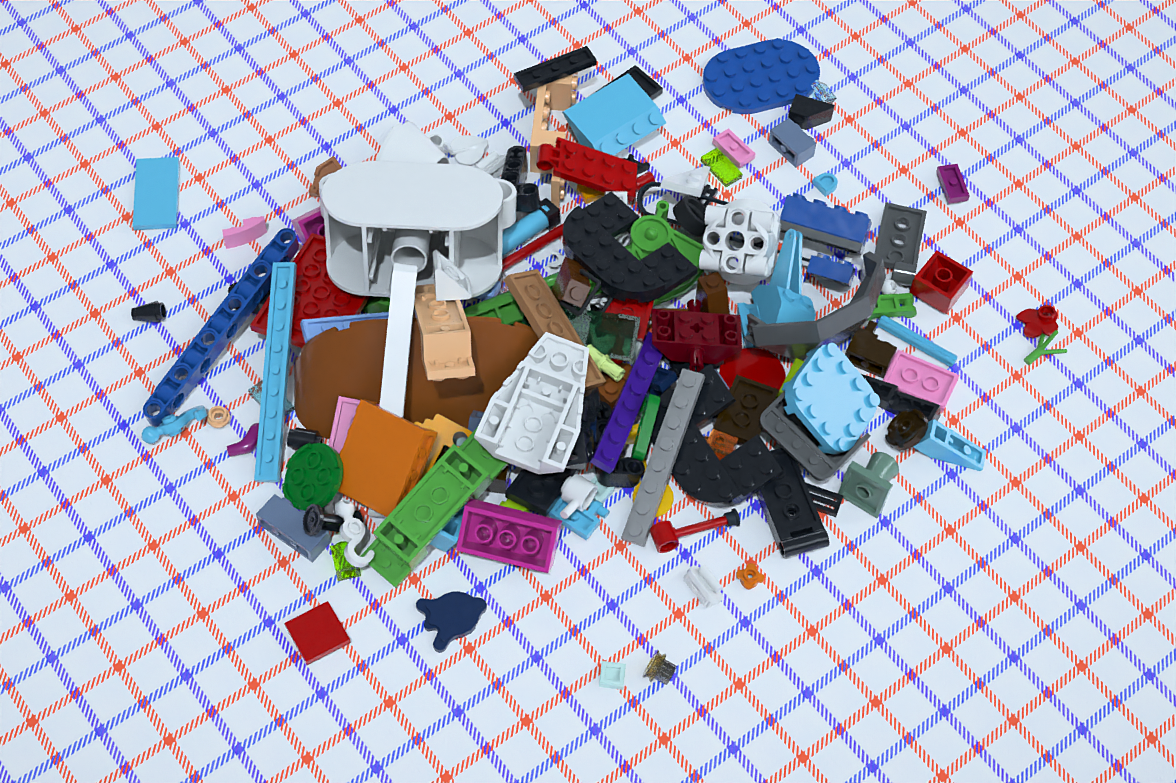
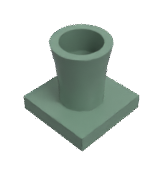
(870, 485)

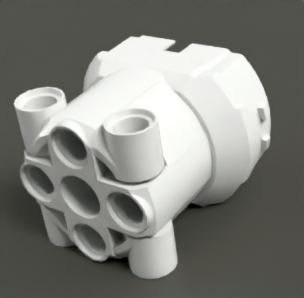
(758, 222)

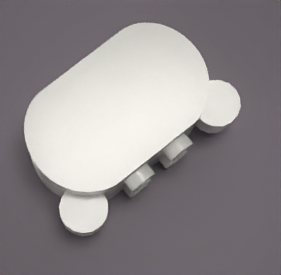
(406, 212)

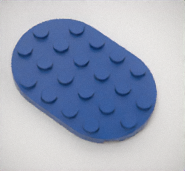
(760, 76)

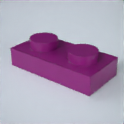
(952, 183)

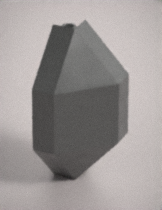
(798, 338)

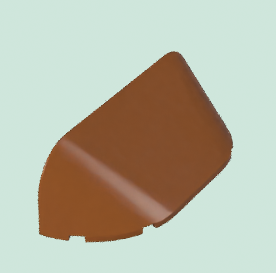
(352, 367)

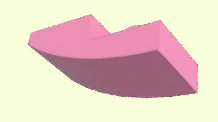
(252, 230)

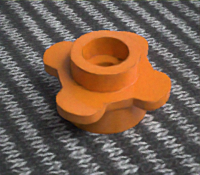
(747, 582)

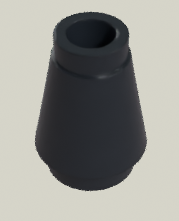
(149, 312)

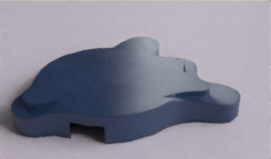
(451, 615)

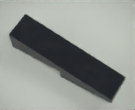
(897, 402)

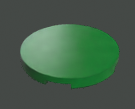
(313, 476)

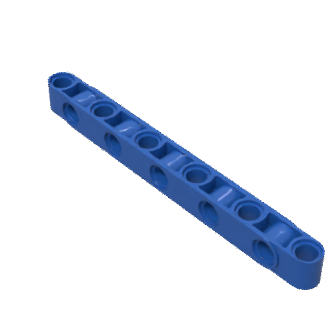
(219, 328)

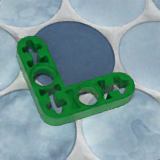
(648, 415)

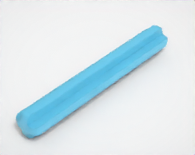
(917, 341)

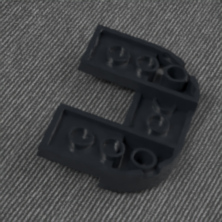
(592, 243)
(698, 467)

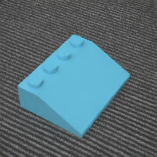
(614, 116)

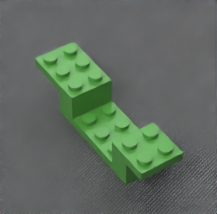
(429, 507)

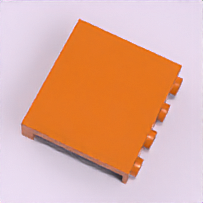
(383, 457)

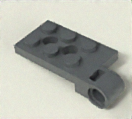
(900, 257)

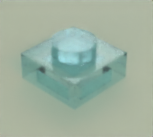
(823, 92)

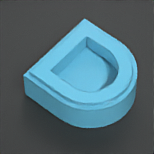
(825, 183)

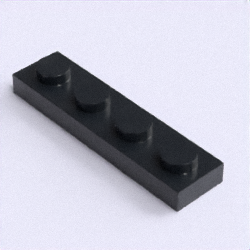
(555, 69)

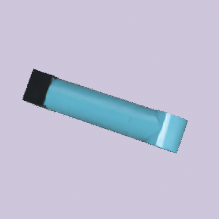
(545, 217)

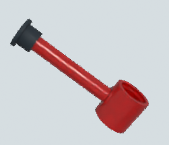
(666, 536)

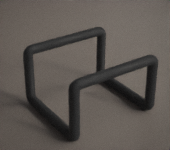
(593, 292)

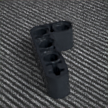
(515, 172)
(627, 470)

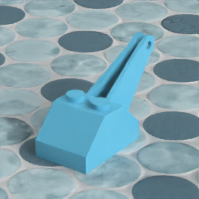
(783, 297)

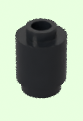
(299, 437)

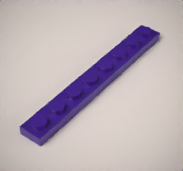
(627, 406)

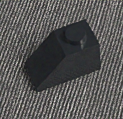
(810, 112)

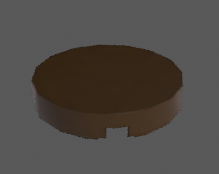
(906, 429)

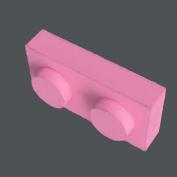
(733, 148)

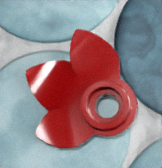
(1039, 321)

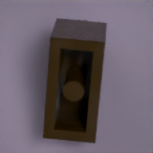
(869, 352)

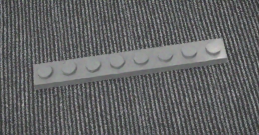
(663, 457)

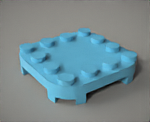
(831, 399)

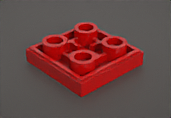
(317, 633)

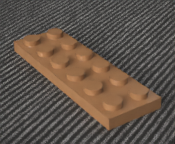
(547, 315)

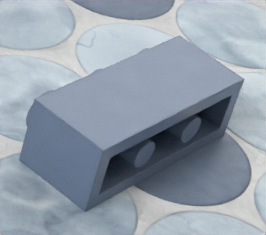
(286, 524)

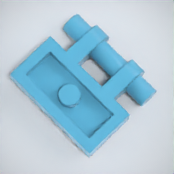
(580, 522)

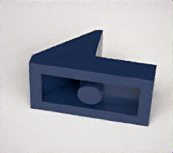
(661, 381)

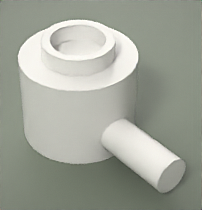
(578, 494)

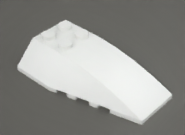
(538, 408)

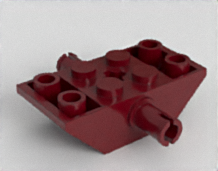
(696, 335)

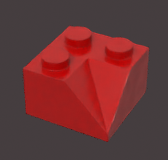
(941, 282)

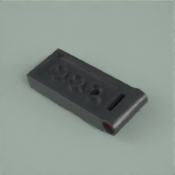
(791, 496)

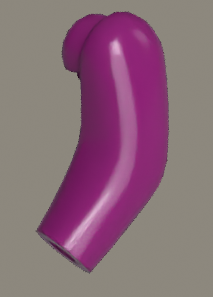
(246, 445)

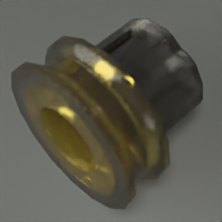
(659, 668)

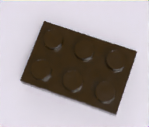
(743, 416)

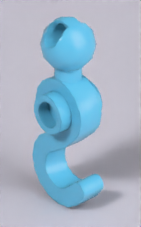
(173, 424)

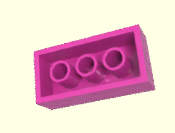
(509, 535)

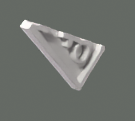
(688, 182)

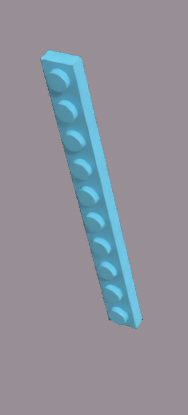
(275, 372)

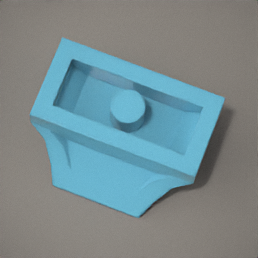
(743, 310)

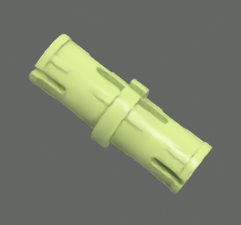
(605, 364)

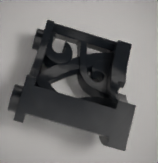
(585, 443)

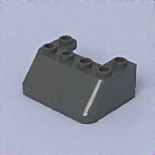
(800, 442)

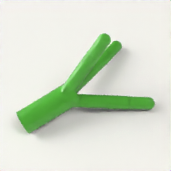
(1040, 350)

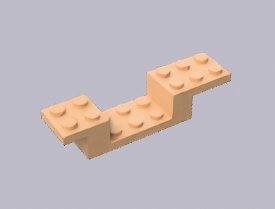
(551, 96)
(443, 336)

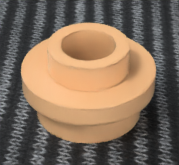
(218, 411)

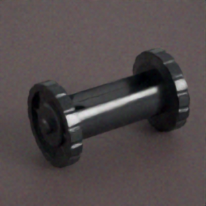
(316, 520)

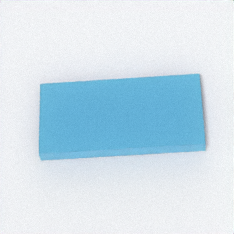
(156, 193)

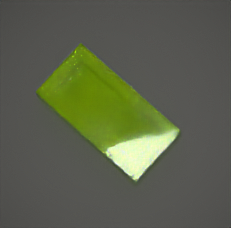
(721, 167)

